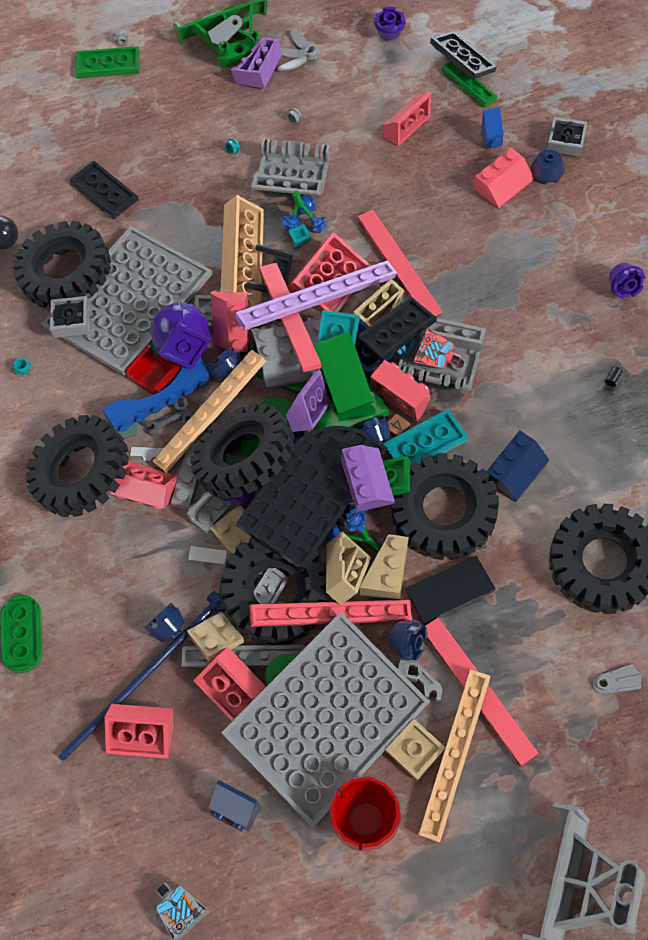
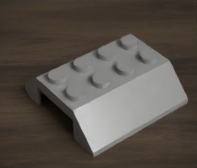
(292, 170)
(467, 344)
(281, 361)

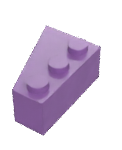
(259, 65)

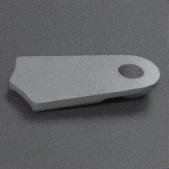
(225, 30)
(619, 680)

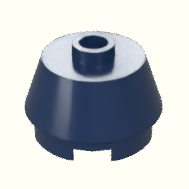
(547, 167)
(225, 364)
(377, 429)
(166, 624)
(407, 639)

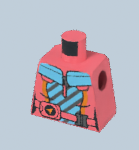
(436, 351)

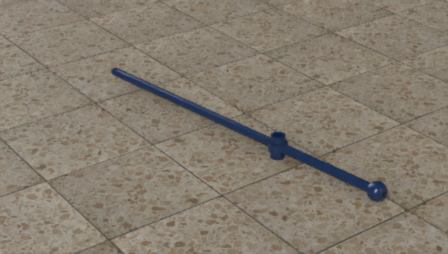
(214, 605)

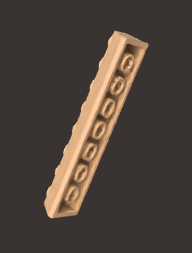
(239, 257)

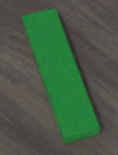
(474, 88)

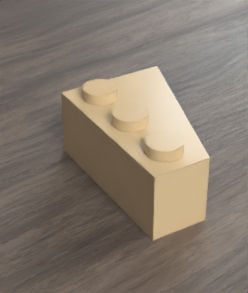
(380, 303)
(344, 568)
(387, 571)

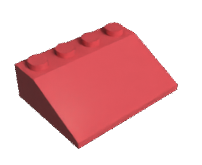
(330, 261)

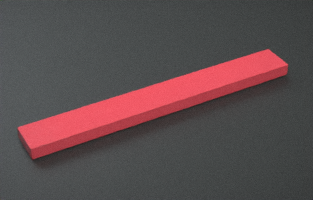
(390, 251)
(292, 323)
(325, 612)
(492, 708)

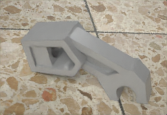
(429, 683)

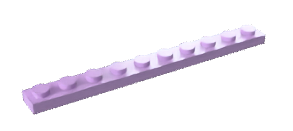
(315, 295)

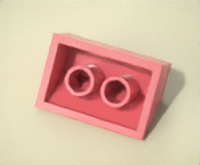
(407, 119)
(503, 178)
(226, 328)
(401, 390)
(146, 485)
(229, 683)
(138, 731)

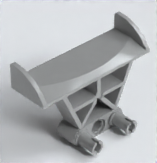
(628, 876)

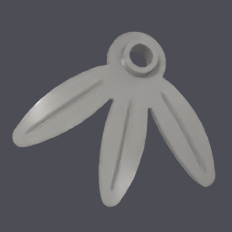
(307, 52)

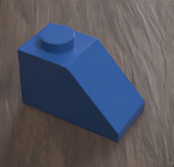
(492, 128)

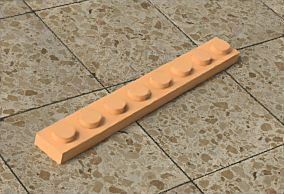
(209, 411)
(454, 756)

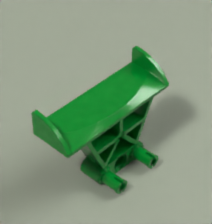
(226, 52)

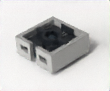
(567, 136)
(70, 316)

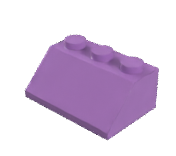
(309, 404)
(366, 477)

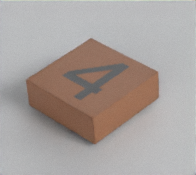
(398, 425)

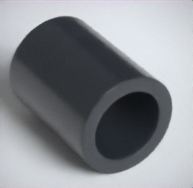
(613, 376)

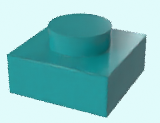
(299, 235)

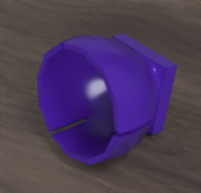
(180, 335)

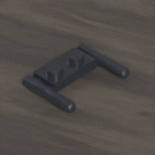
(283, 261)

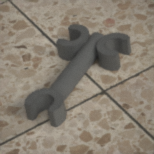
(183, 413)

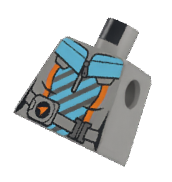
(179, 910)

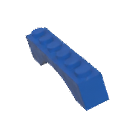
(126, 412)

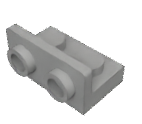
(208, 511)
(269, 585)

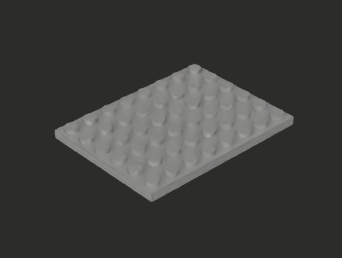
(140, 283)
(325, 718)

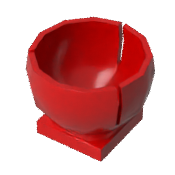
(365, 814)

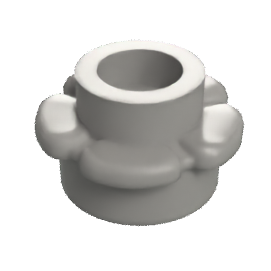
(120, 37)
(294, 116)

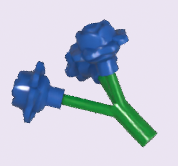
(305, 205)
(355, 521)

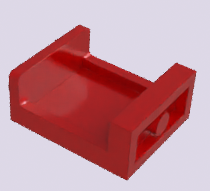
(152, 371)

